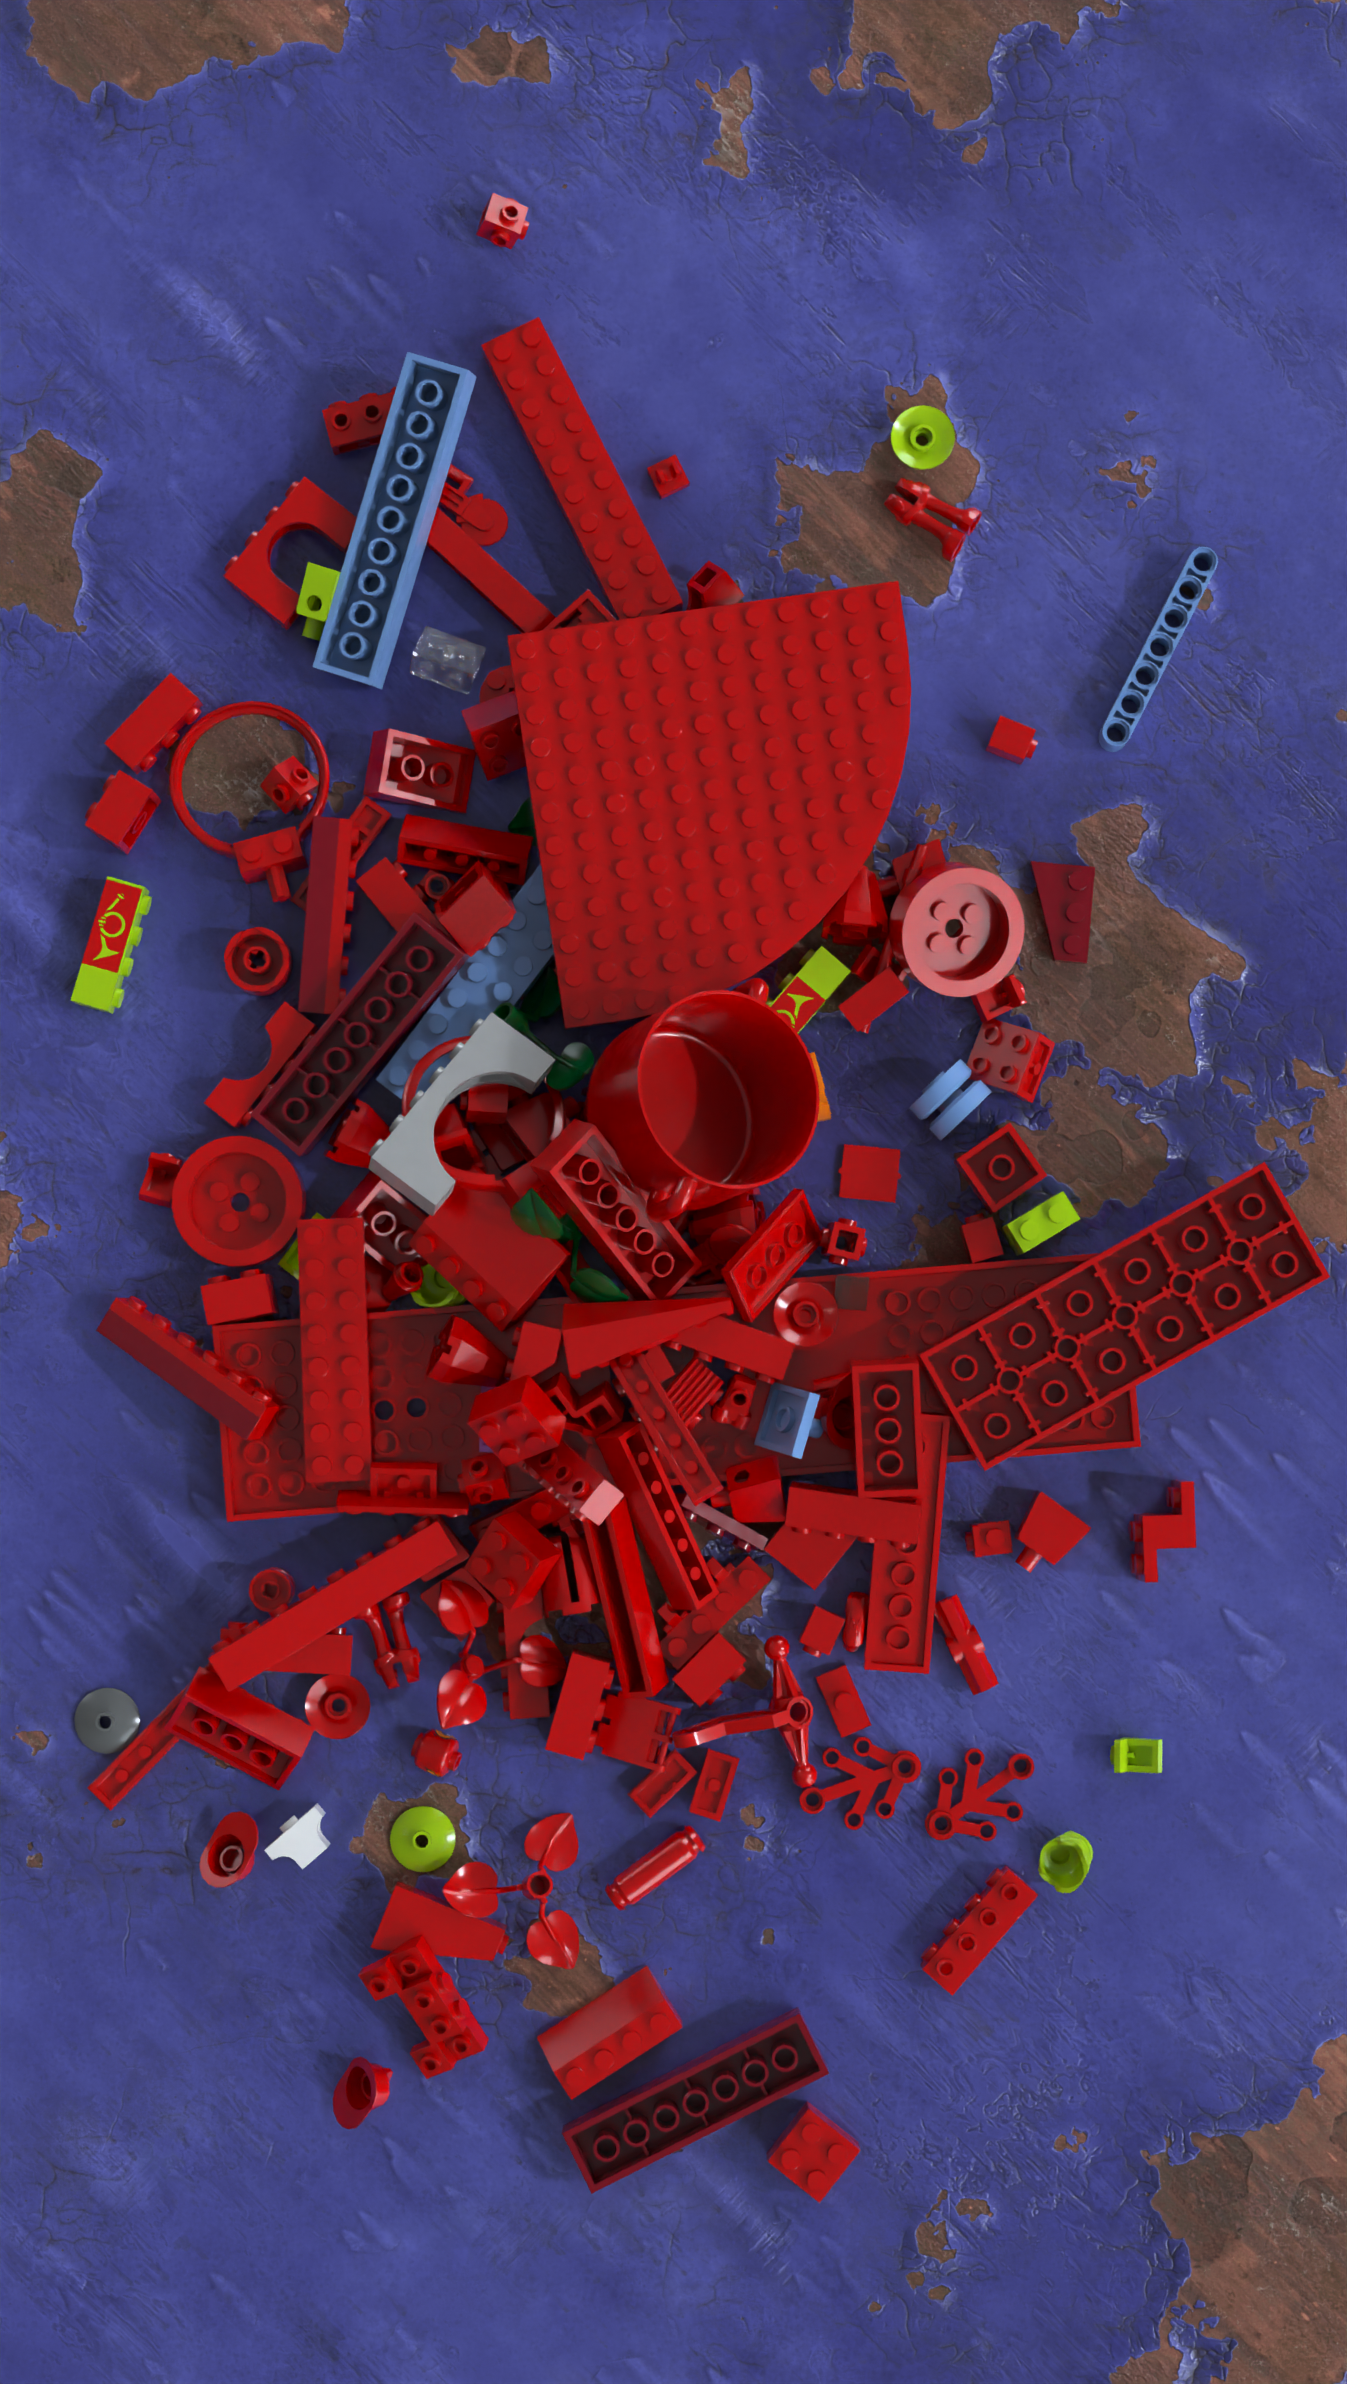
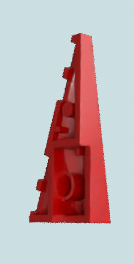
(610, 1329)

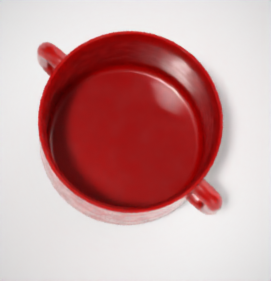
(705, 1099)

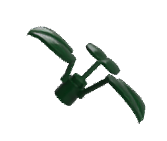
(543, 1003)
(536, 1218)

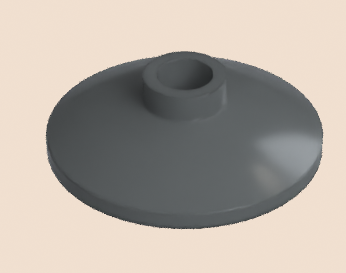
(123, 1716)

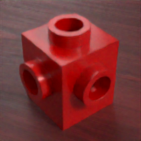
(503, 221)
(290, 785)
(854, 1241)
(483, 1479)

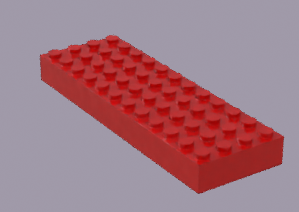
(1123, 1316)

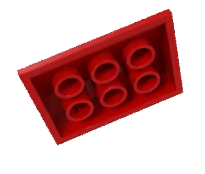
(487, 1254)

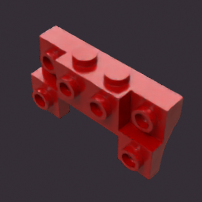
(432, 2002)

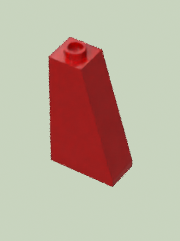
(442, 1927)

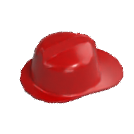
(838, 1416)
(230, 1850)
(360, 2091)

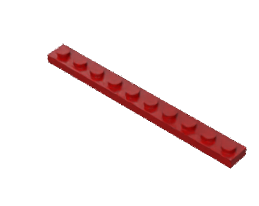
(656, 1410)

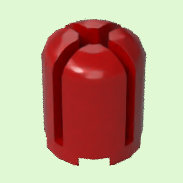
(556, 1587)

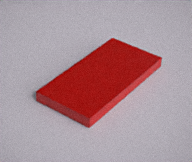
(772, 1255)

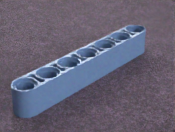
(1164, 635)

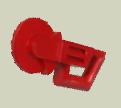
(479, 517)
(717, 1252)

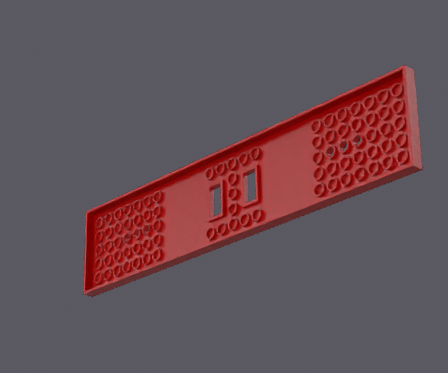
(902, 1317)

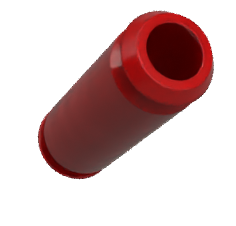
(655, 1867)

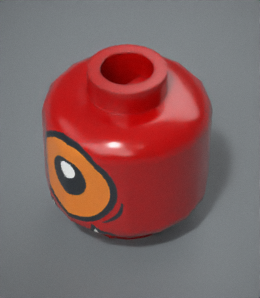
(436, 1752)

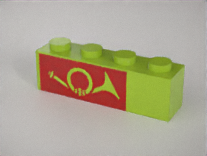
(111, 945)
(810, 988)

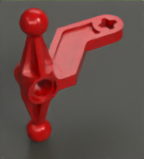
(792, 1727)

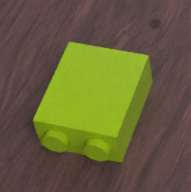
(1039, 1223)

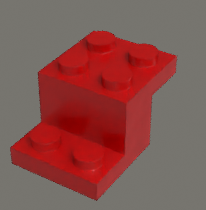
(1163, 1530)

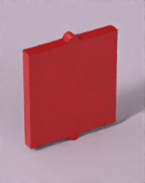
(869, 1173)

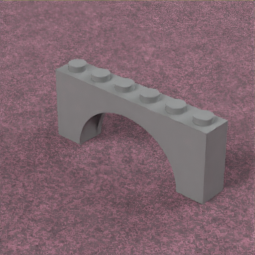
(490, 1056)

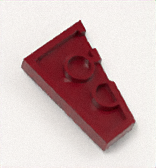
(1067, 906)
(721, 1525)

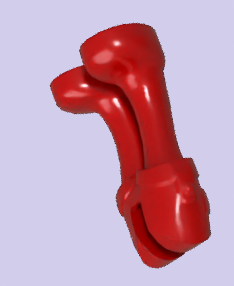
(919, 493)
(403, 1651)

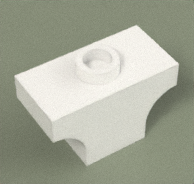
(300, 1838)

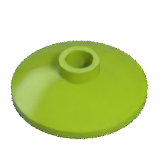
(924, 422)
(427, 1822)

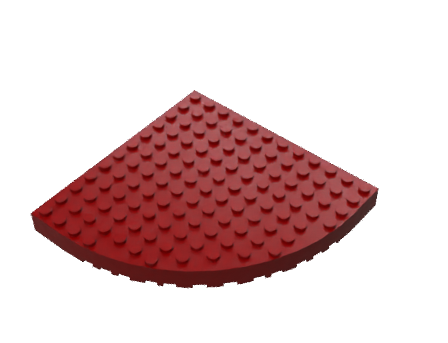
(706, 785)

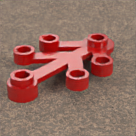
(865, 1781)
(975, 1798)

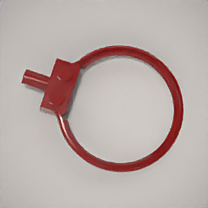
(269, 854)
(516, 1183)

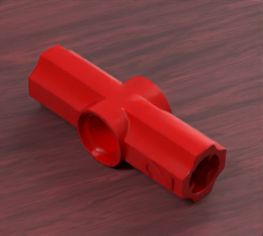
(965, 1644)

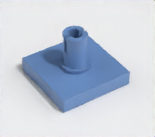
(788, 1420)

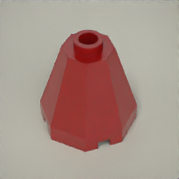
(858, 913)
(357, 1135)
(738, 1210)
(465, 1356)

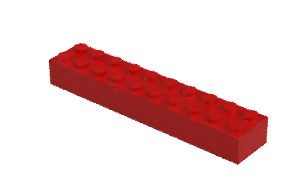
(580, 473)

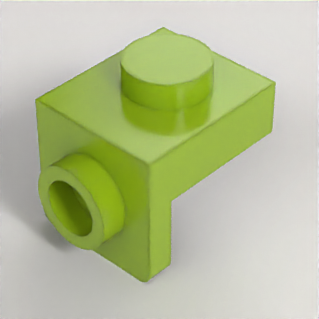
(1136, 1755)

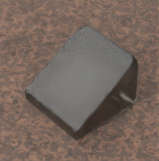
(851, 1292)

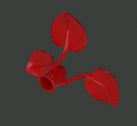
(464, 1702)
(553, 1844)

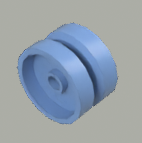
(947, 1097)

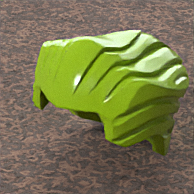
(436, 1291)
(1065, 1861)

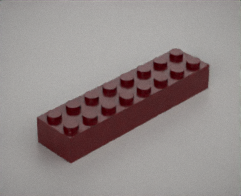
(360, 1034)
(694, 2100)

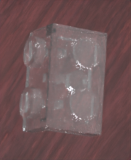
(446, 660)

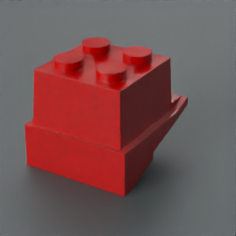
(455, 1142)

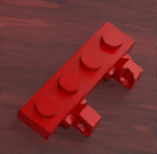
(539, 1510)
(692, 1630)

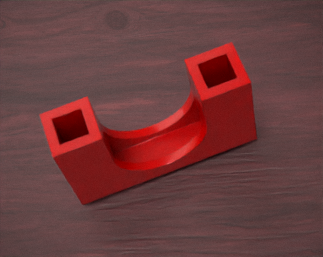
(303, 509)

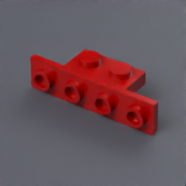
(403, 1489)

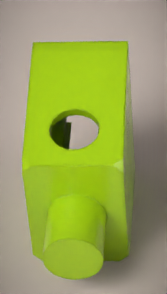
(317, 588)

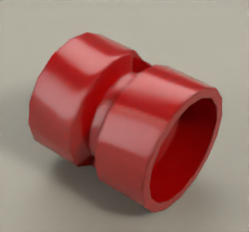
(272, 1588)

